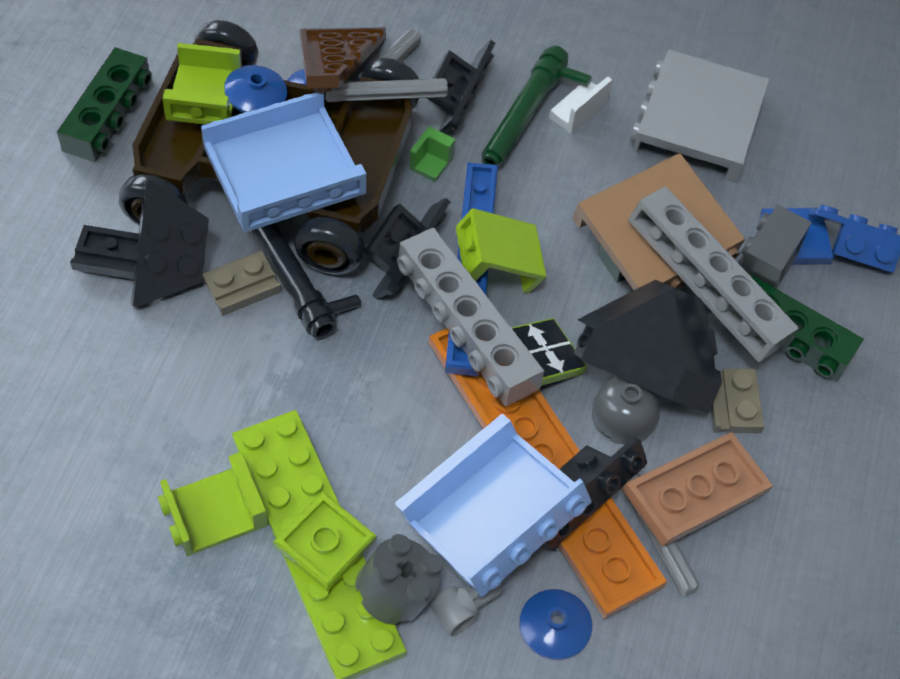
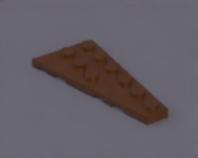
(335, 53)

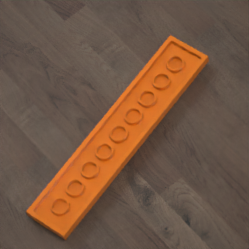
(604, 547)

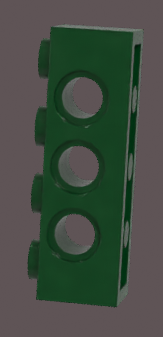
(104, 105)
(814, 330)

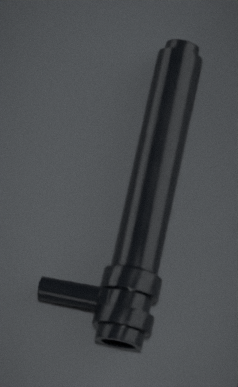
(308, 302)

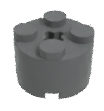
(398, 580)

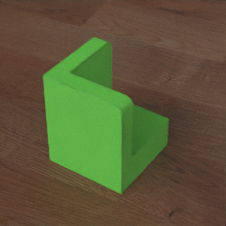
(432, 154)

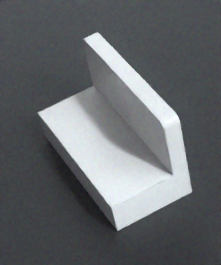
(581, 105)

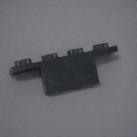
(461, 80)
(386, 242)
(602, 478)

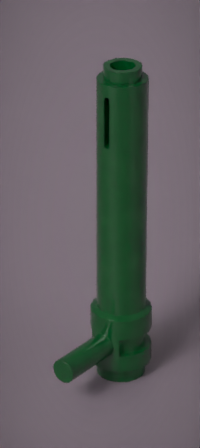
(544, 75)

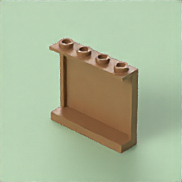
(635, 258)

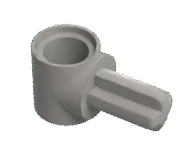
(459, 607)

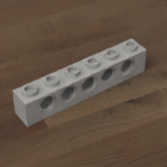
(437, 273)
(712, 274)

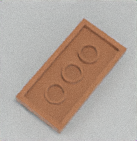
(697, 488)

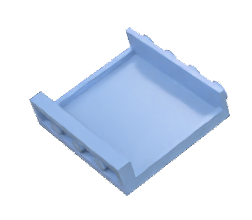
(281, 161)
(492, 505)

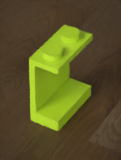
(200, 84)
(500, 244)
(214, 508)

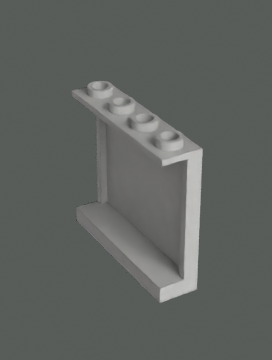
(701, 110)

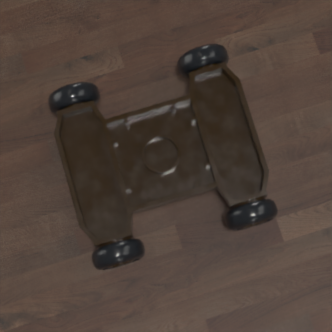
(370, 129)

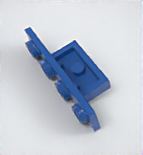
(862, 242)

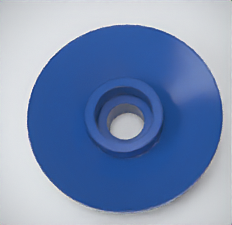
(254, 88)
(552, 639)

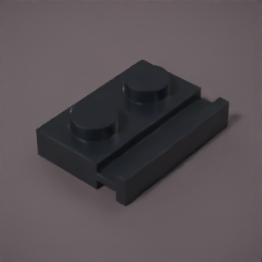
(106, 252)

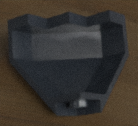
(656, 342)

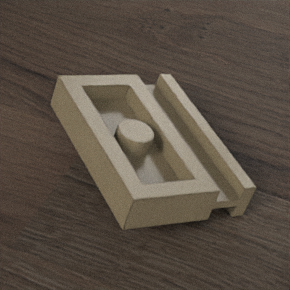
(241, 283)
(737, 403)

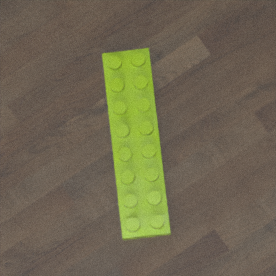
(288, 482)

